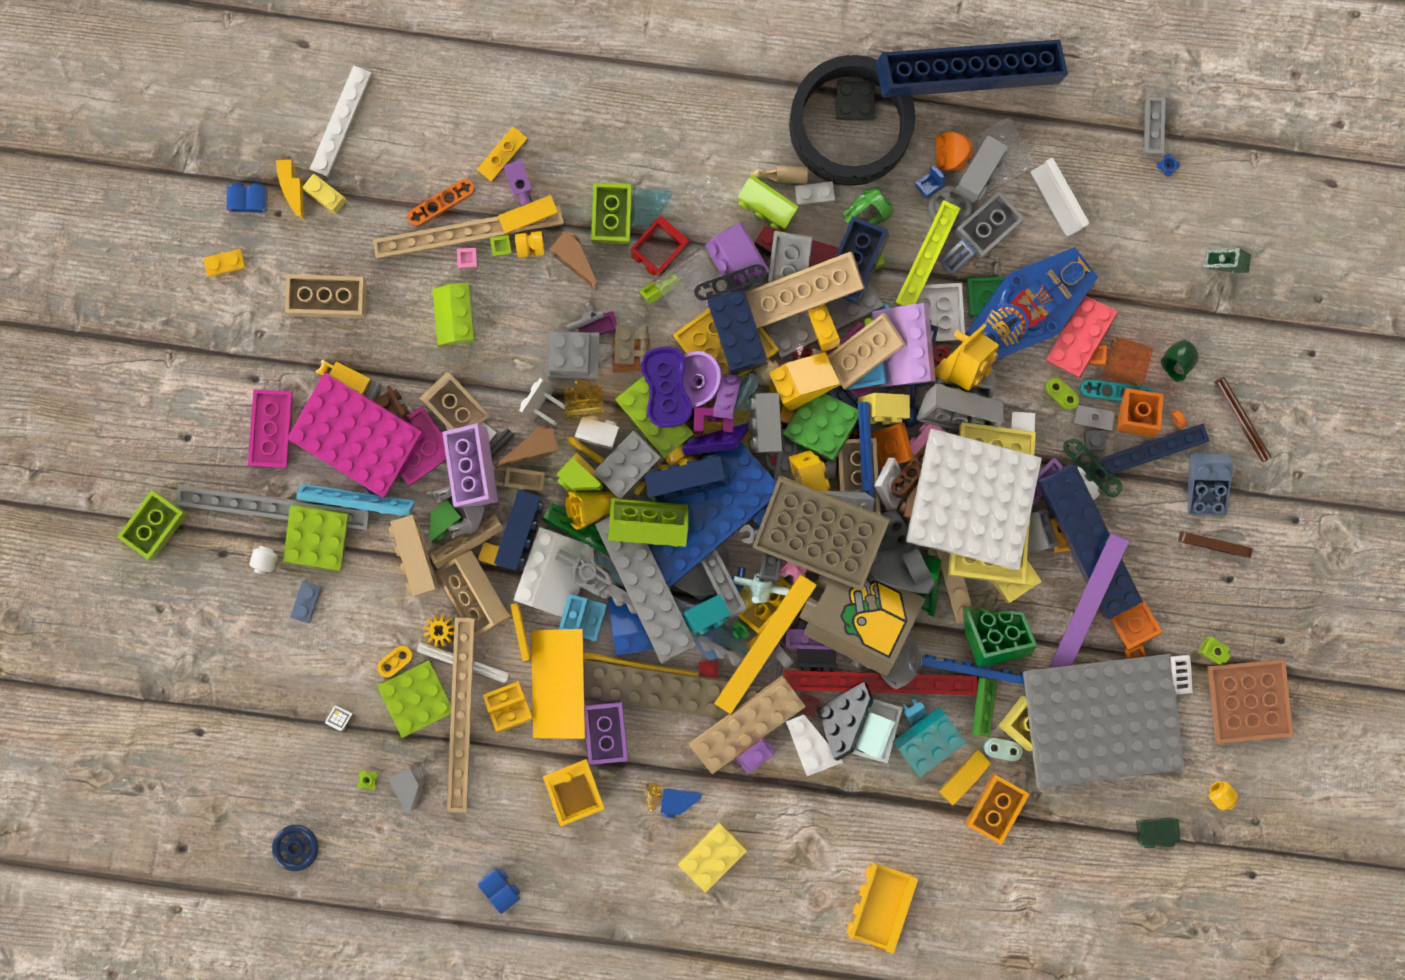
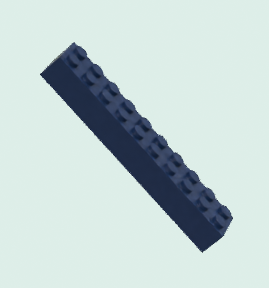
(971, 68)

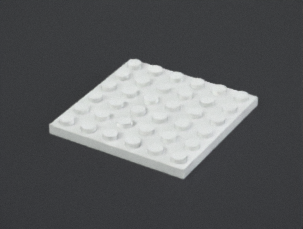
(973, 499)

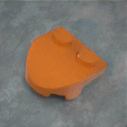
(952, 151)

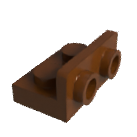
(391, 402)

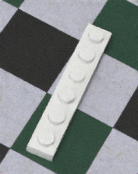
(340, 121)

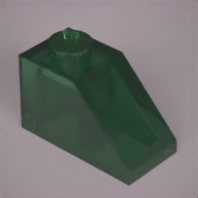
(1228, 260)

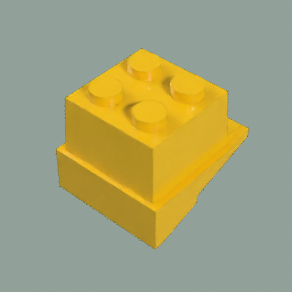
(969, 361)
(573, 792)

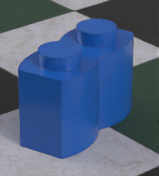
(247, 199)
(499, 890)

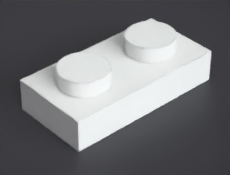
(814, 193)

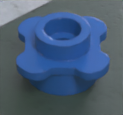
(1168, 159)

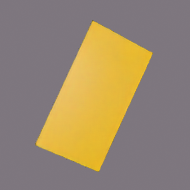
(558, 684)

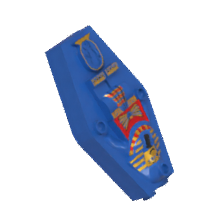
(1035, 301)

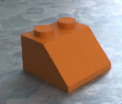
(1140, 413)

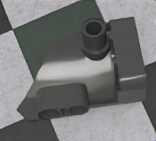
(899, 561)

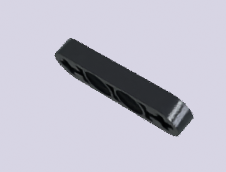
(729, 279)

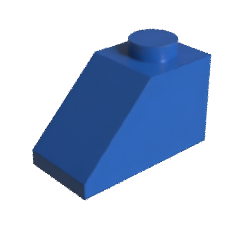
(677, 801)

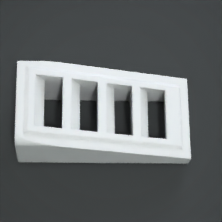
(1187, 666)

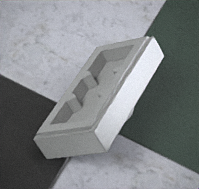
(1094, 418)

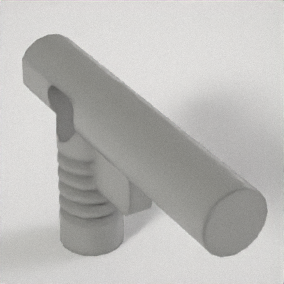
(587, 317)

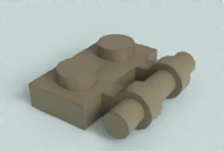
(625, 344)

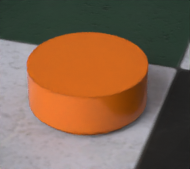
(1178, 419)

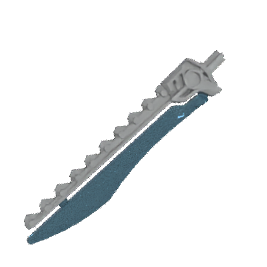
(597, 581)

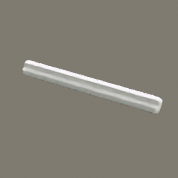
(448, 657)

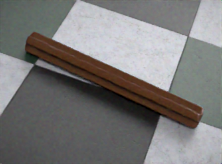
(1243, 419)

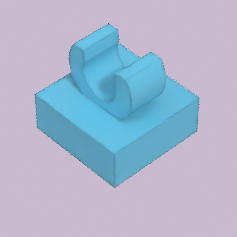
(915, 713)

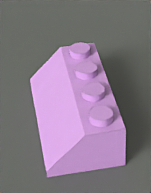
(470, 466)

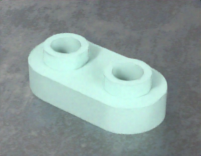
(1003, 749)

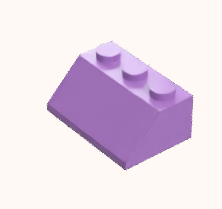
(735, 251)

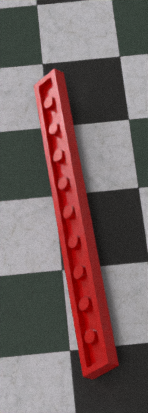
(847, 680)

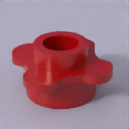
(941, 350)

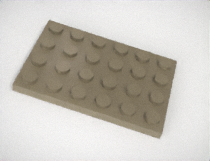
(821, 532)

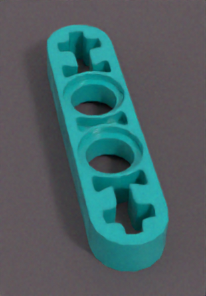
(1116, 389)

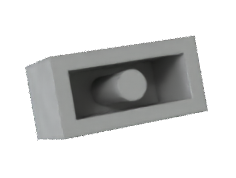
(1041, 532)

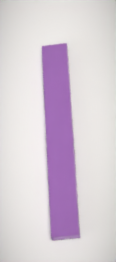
(1090, 601)

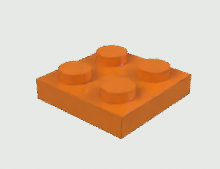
(893, 443)
(1136, 626)

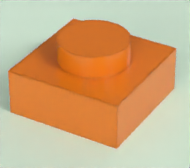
(1100, 356)

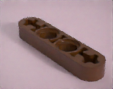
(913, 465)
(1214, 544)

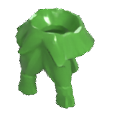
(874, 197)

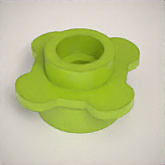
(372, 780)

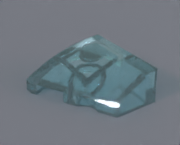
(647, 205)

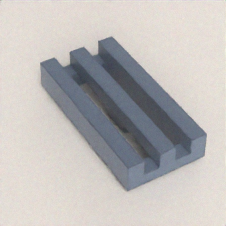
(968, 247)

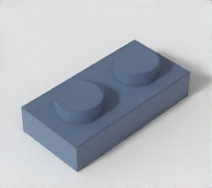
(305, 602)

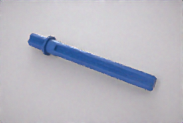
(866, 448)

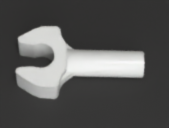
(753, 533)

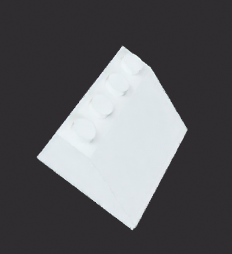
(546, 580)

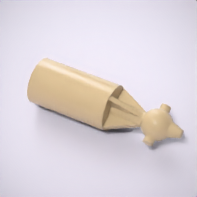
(783, 174)

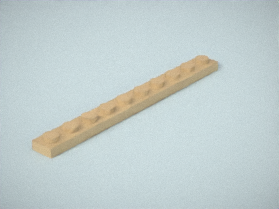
(452, 235)
(461, 714)

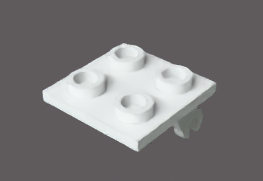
(539, 393)

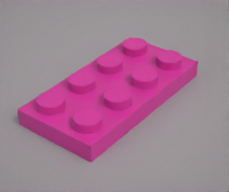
(270, 428)

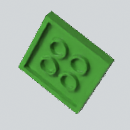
(823, 426)

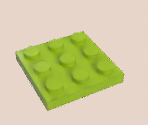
(315, 537)
(415, 698)

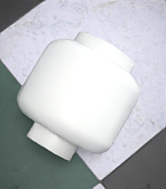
(263, 560)

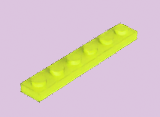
(928, 254)

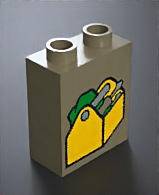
(864, 623)

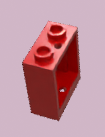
(671, 231)

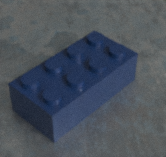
(867, 244)
(737, 331)
(687, 479)
(519, 530)

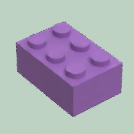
(605, 733)

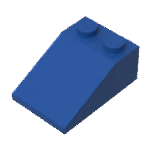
(627, 630)

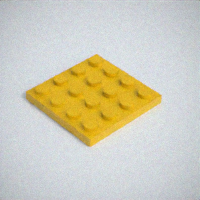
(702, 336)

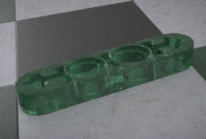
(1095, 464)

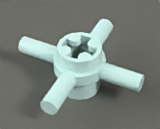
(760, 588)

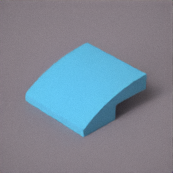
(585, 615)

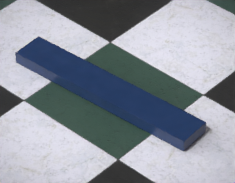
(1154, 449)

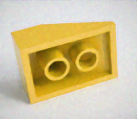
(804, 380)

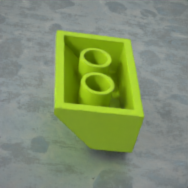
(767, 204)
(454, 314)

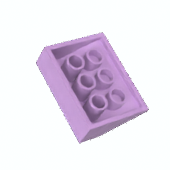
(915, 360)

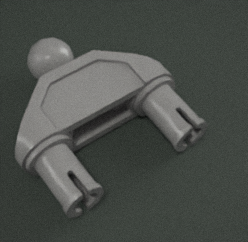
(471, 515)

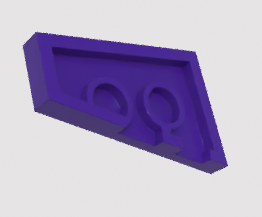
(716, 441)

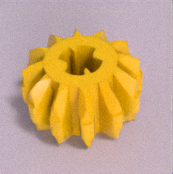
(432, 630)

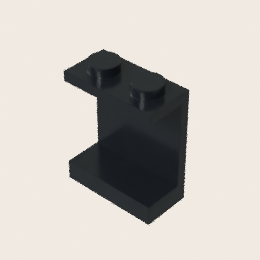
(815, 657)

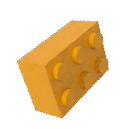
(996, 809)

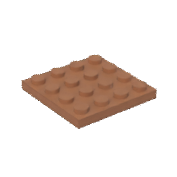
(1250, 701)

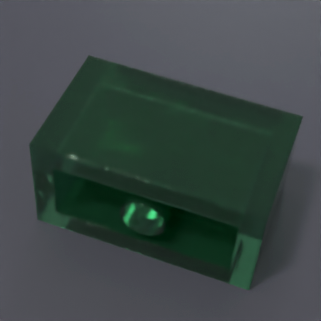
(1158, 831)

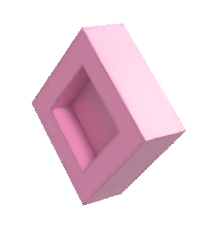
(467, 258)

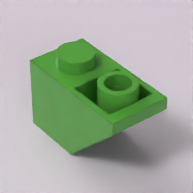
(441, 519)

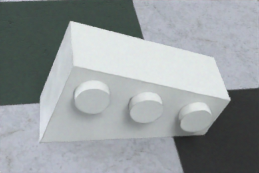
(810, 745)

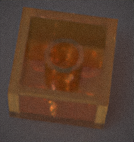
(1127, 361)

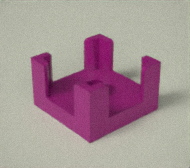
(702, 414)

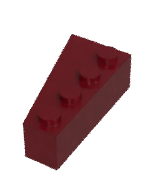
(820, 251)

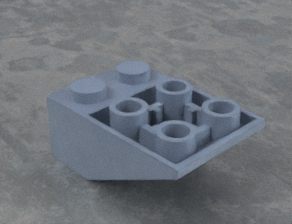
(1209, 483)

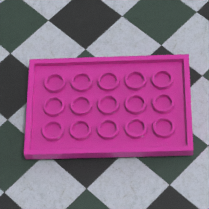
(355, 435)

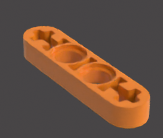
(442, 205)

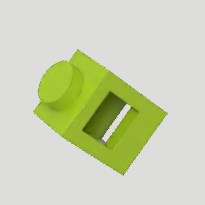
(1208, 647)

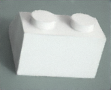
(597, 432)

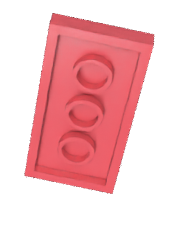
(1082, 336)

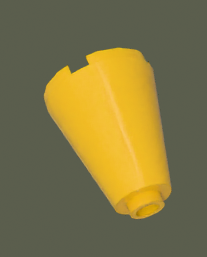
(588, 506)

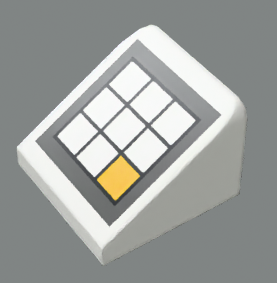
(338, 718)

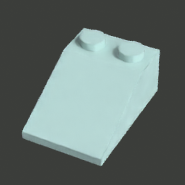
(874, 734)

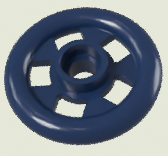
(307, 858)

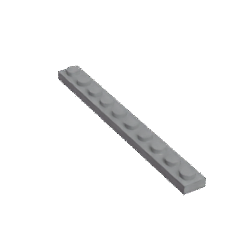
(258, 505)

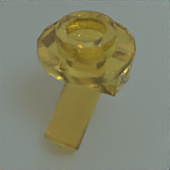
(653, 791)

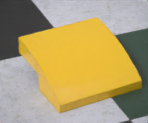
(507, 707)

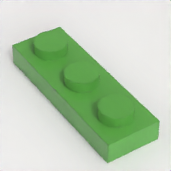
(984, 707)

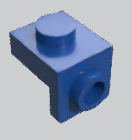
(931, 182)

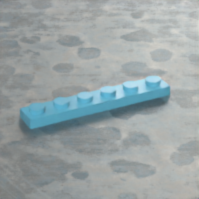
(356, 500)

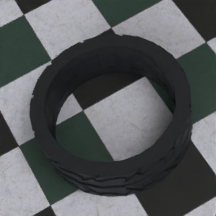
(839, 174)

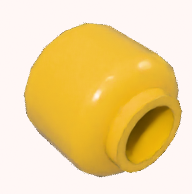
(1223, 795)

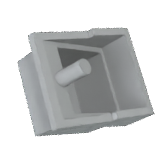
(572, 355)

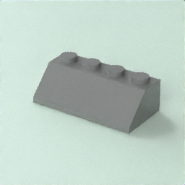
(952, 406)

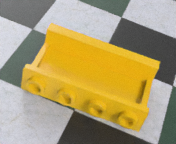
(882, 907)

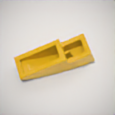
(291, 186)
(964, 777)

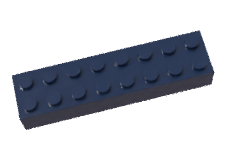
(1086, 535)

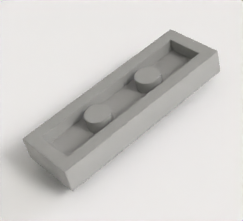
(1154, 125)

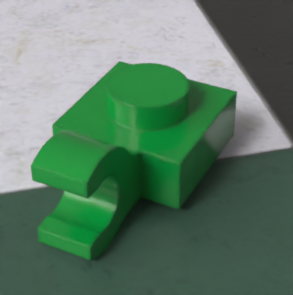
(740, 630)

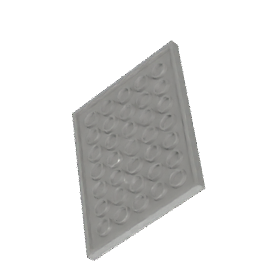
(1103, 720)

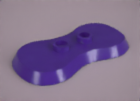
(668, 400)

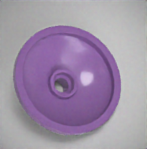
(701, 367)

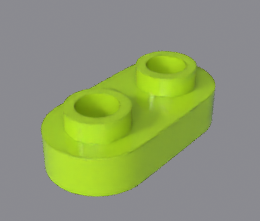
(1060, 396)

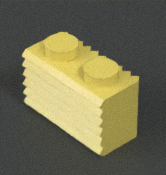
(324, 194)

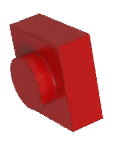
(709, 669)

